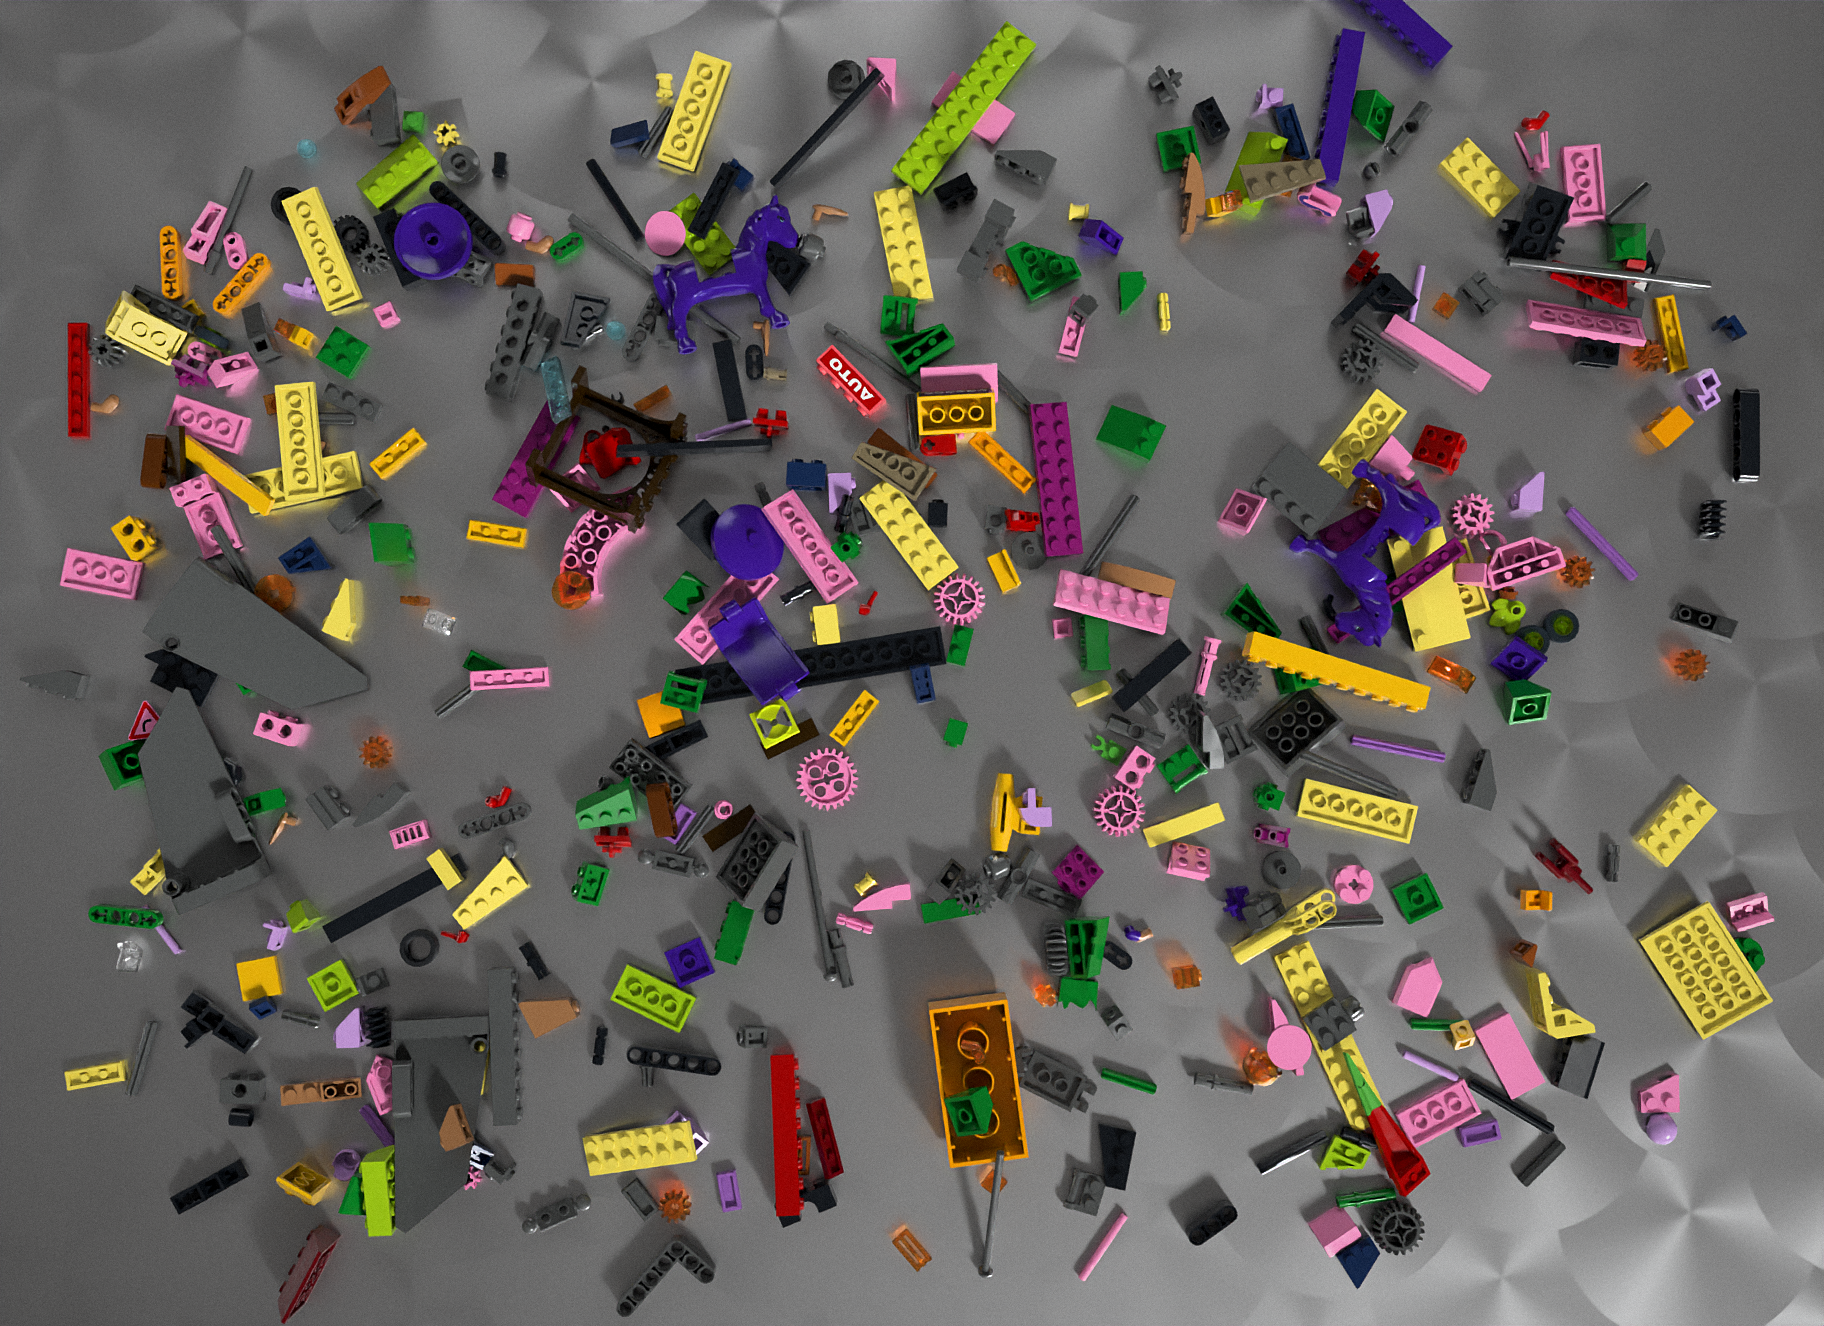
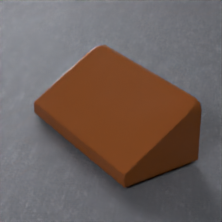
(512, 274)
(1524, 952)

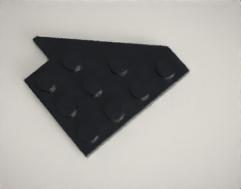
(180, 672)

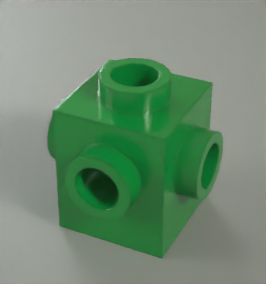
(842, 550)
(1275, 796)

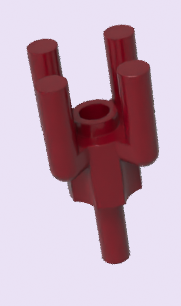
(1564, 867)

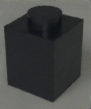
(937, 514)

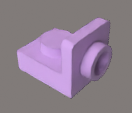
(1269, 97)
(302, 291)
(275, 937)

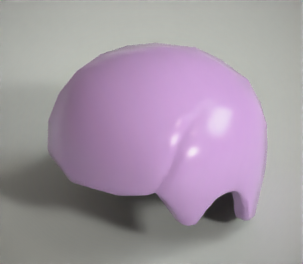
(1661, 1128)
(346, 1164)

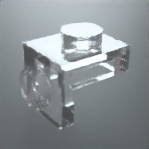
(439, 621)
(129, 957)

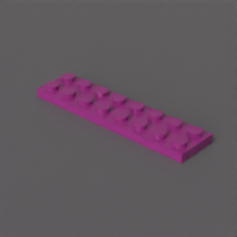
(1055, 479)

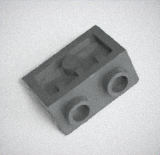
(474, 269)

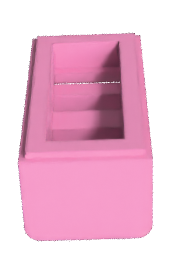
(425, 830)

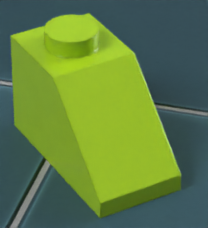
(301, 915)

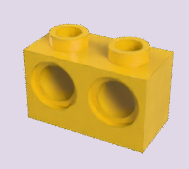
(131, 541)

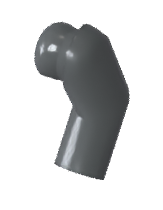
(508, 848)

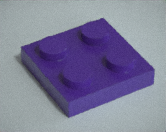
(1519, 660)
(689, 962)

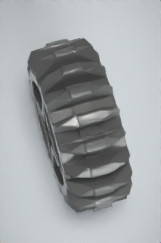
(1055, 949)
(1413, 1226)

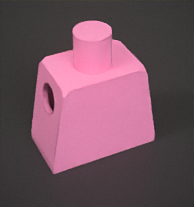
(1392, 459)

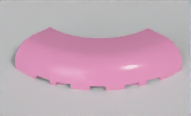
(590, 545)

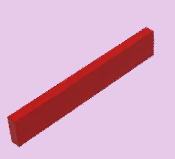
(78, 380)

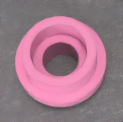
(728, 809)

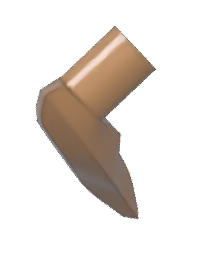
(827, 210)
(765, 332)
(284, 819)

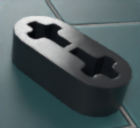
(759, 363)
(1118, 951)

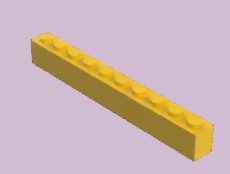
(1335, 671)

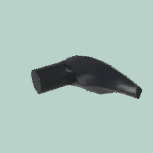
(1327, 607)

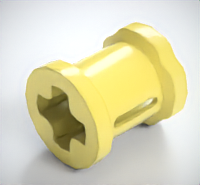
(664, 85)
(1078, 211)
(865, 885)

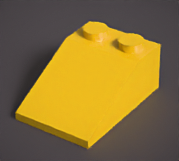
(303, 1183)

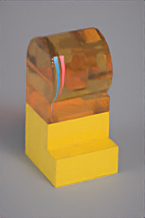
(1224, 203)
(293, 333)

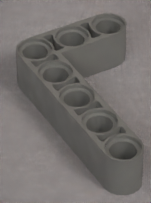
(661, 1270)

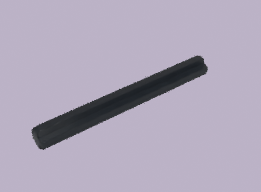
(615, 200)
(1511, 1106)

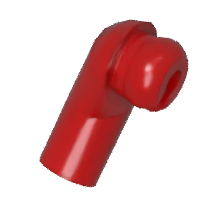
(1535, 123)

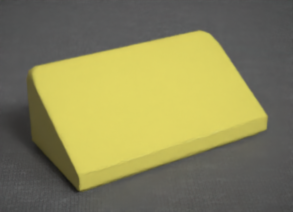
(1091, 693)
(445, 868)

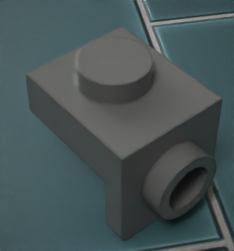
(1358, 222)
(1116, 1022)
(497, 1173)

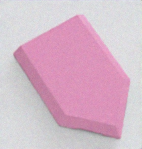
(1418, 987)
(380, 1083)

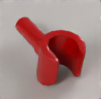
(865, 609)
(461, 937)

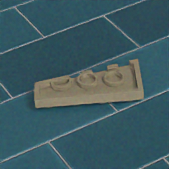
(1279, 177)
(899, 471)

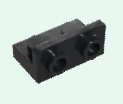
(955, 192)

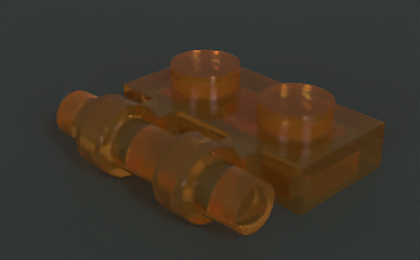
(1373, 500)

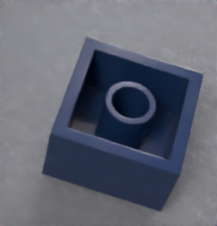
(806, 475)

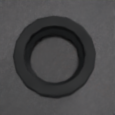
(276, 202)
(407, 957)

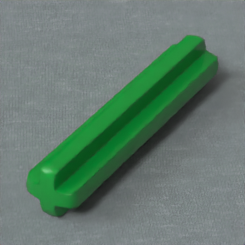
(1432, 1024)
(1128, 1081)

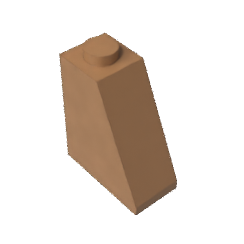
(548, 1013)

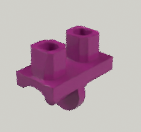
(187, 374)
(1272, 835)

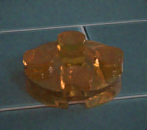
(274, 582)
(561, 586)

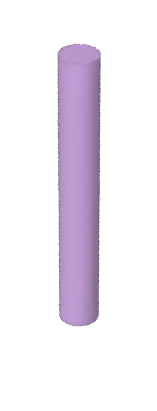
(1416, 292)
(722, 430)
(165, 935)
(1429, 1065)

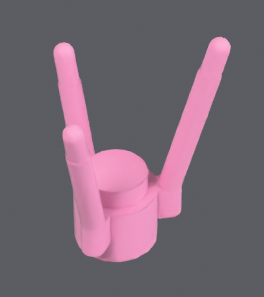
(1540, 160)

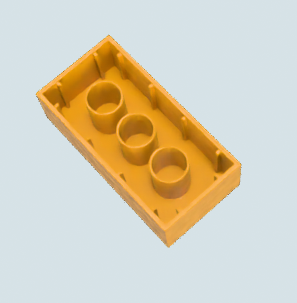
(988, 1023)

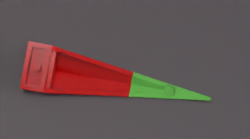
(1399, 1156)

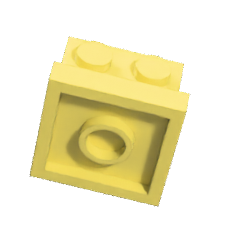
(139, 329)
(1548, 1015)

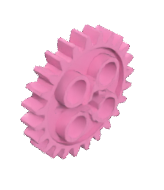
(822, 762)

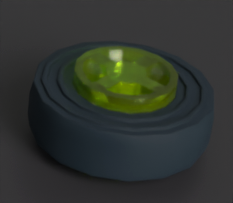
(211, 337)
(1568, 624)
(1538, 637)

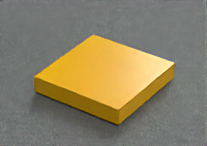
(259, 978)

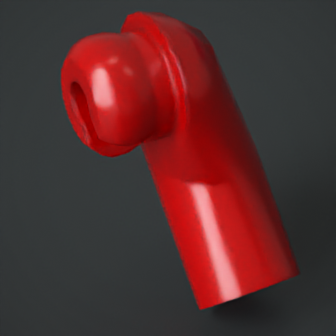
(498, 800)

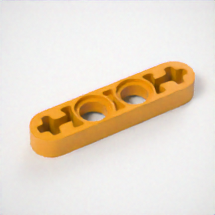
(167, 264)
(238, 280)

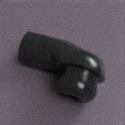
(234, 770)

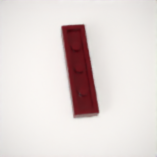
(824, 1138)

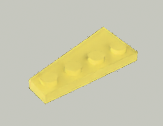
(495, 889)

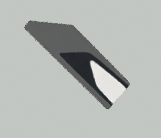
(1654, 255)

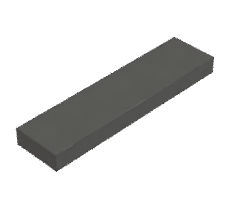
(166, 310)

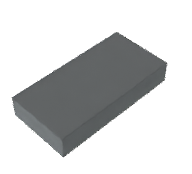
(640, 1199)

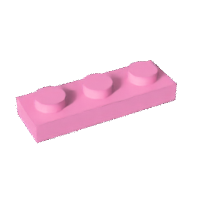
(1071, 336)

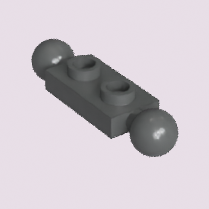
(673, 863)
(556, 1214)

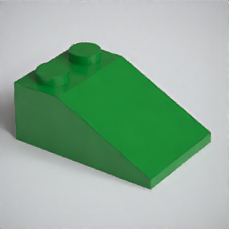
(1131, 433)
(391, 543)

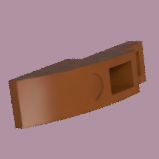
(361, 92)

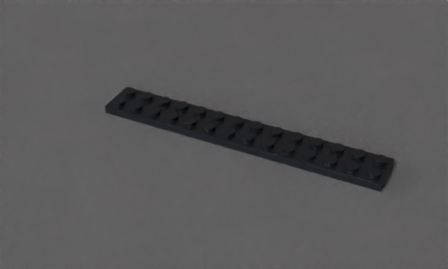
(832, 663)

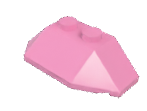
(1522, 561)

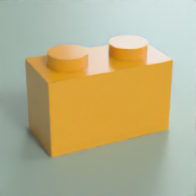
(1668, 427)

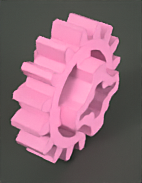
(1468, 507)

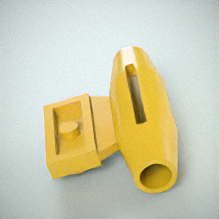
(1005, 813)

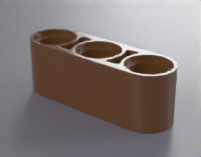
(154, 462)
(661, 809)

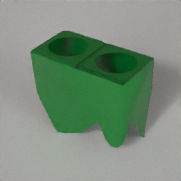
(685, 591)
(1077, 991)

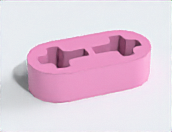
(207, 351)

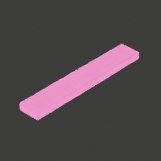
(1437, 353)

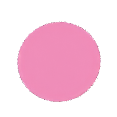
(665, 233)
(1289, 1047)

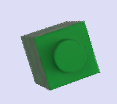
(955, 732)

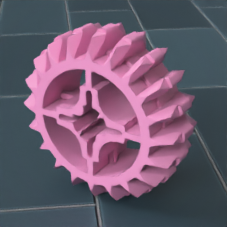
(955, 614)
(1119, 802)

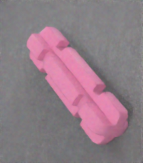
(854, 923)

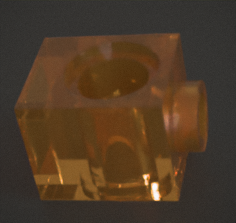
(1186, 976)

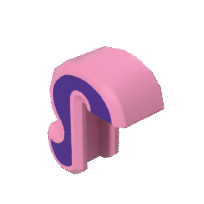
(1319, 199)

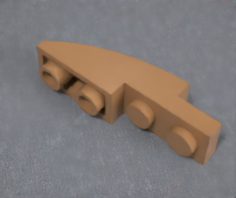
(1193, 186)
(321, 1090)

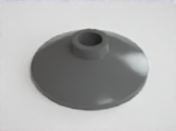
(454, 158)

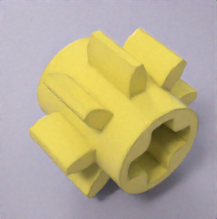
(442, 130)

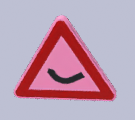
(144, 722)

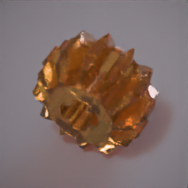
(1656, 359)
(1583, 568)
(1685, 667)
(380, 746)
(678, 1199)

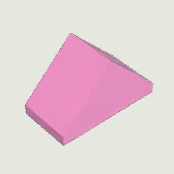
(1472, 574)

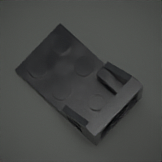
(1389, 297)

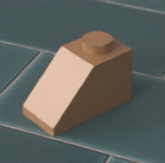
(455, 1129)

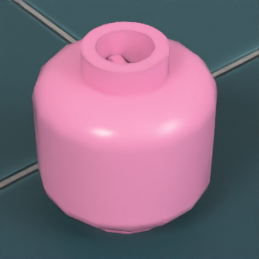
(520, 226)

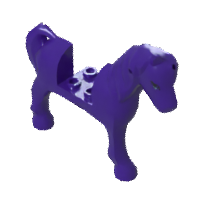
(682, 286)
(1403, 513)

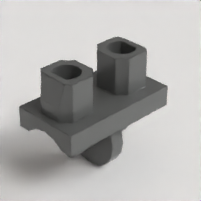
(1160, 77)

